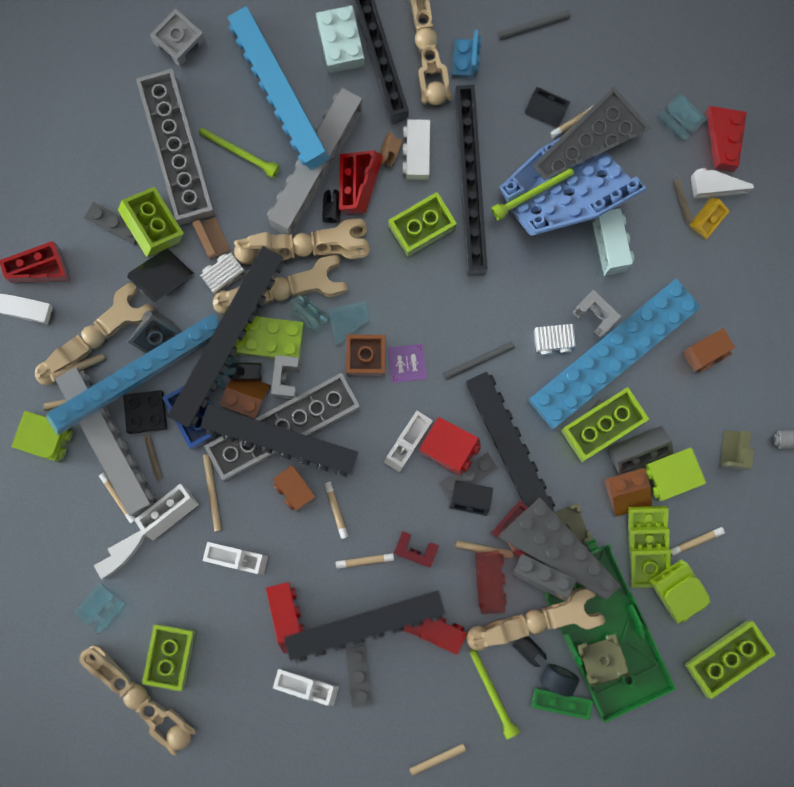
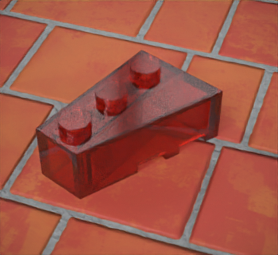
(490, 581)

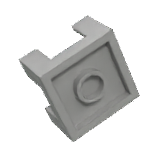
(177, 36)
(601, 309)
(283, 364)

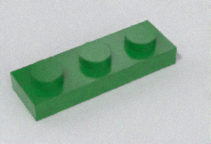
(555, 703)

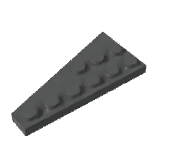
(600, 129)
(553, 544)

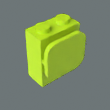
(39, 438)
(674, 474)
(680, 591)

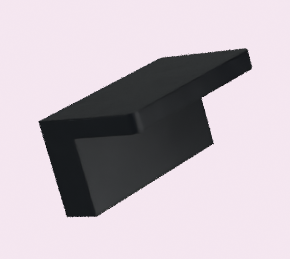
(547, 106)
(471, 498)

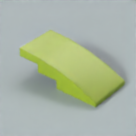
(648, 544)

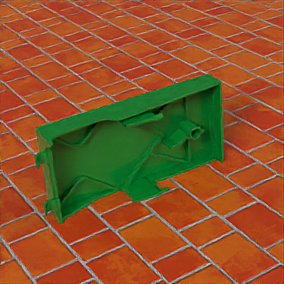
(622, 615)

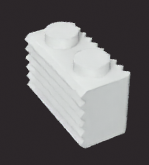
(223, 273)
(554, 338)

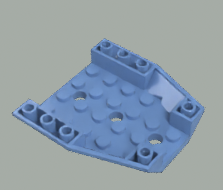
(591, 195)

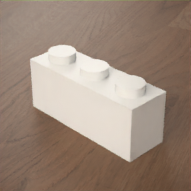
(417, 149)
(166, 512)

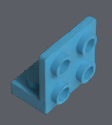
(466, 56)

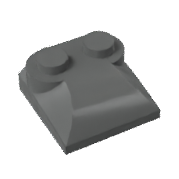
(153, 331)

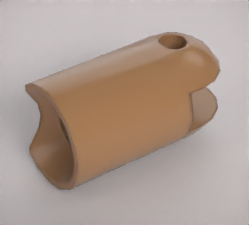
(390, 149)

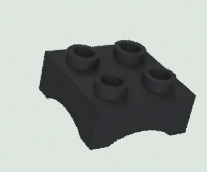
(144, 412)

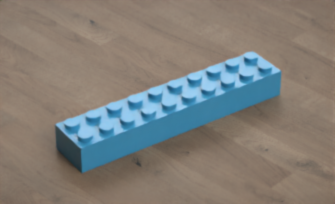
(614, 354)

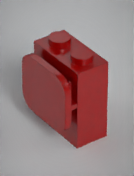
(450, 446)

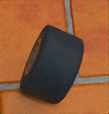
(559, 680)

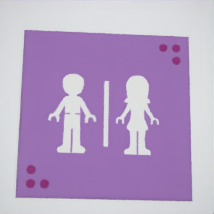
(407, 363)

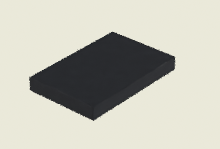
(160, 275)

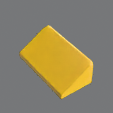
(709, 217)

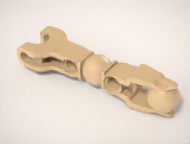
(426, 40)
(337, 240)
(295, 285)
(94, 335)
(536, 621)
(136, 698)

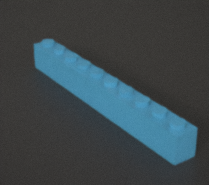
(279, 89)
(132, 375)

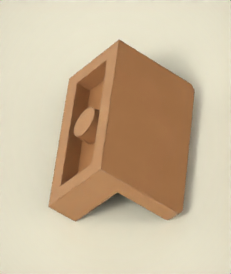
(211, 237)

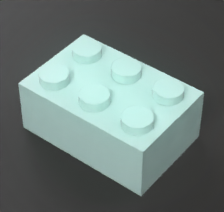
(340, 39)
(613, 242)

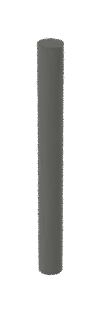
(534, 24)
(479, 360)

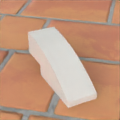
(25, 308)
(408, 441)
(120, 555)
(235, 558)
(306, 687)

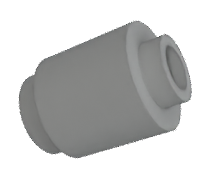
(784, 439)

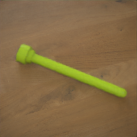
(270, 168)
(501, 210)
(510, 729)

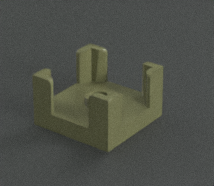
(573, 520)
(604, 661)

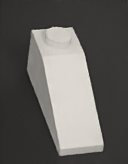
(714, 183)

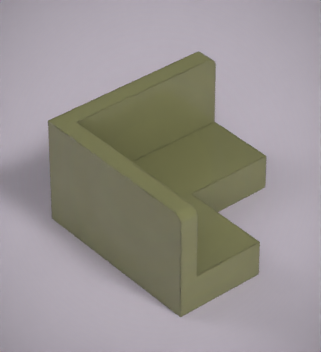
(736, 451)

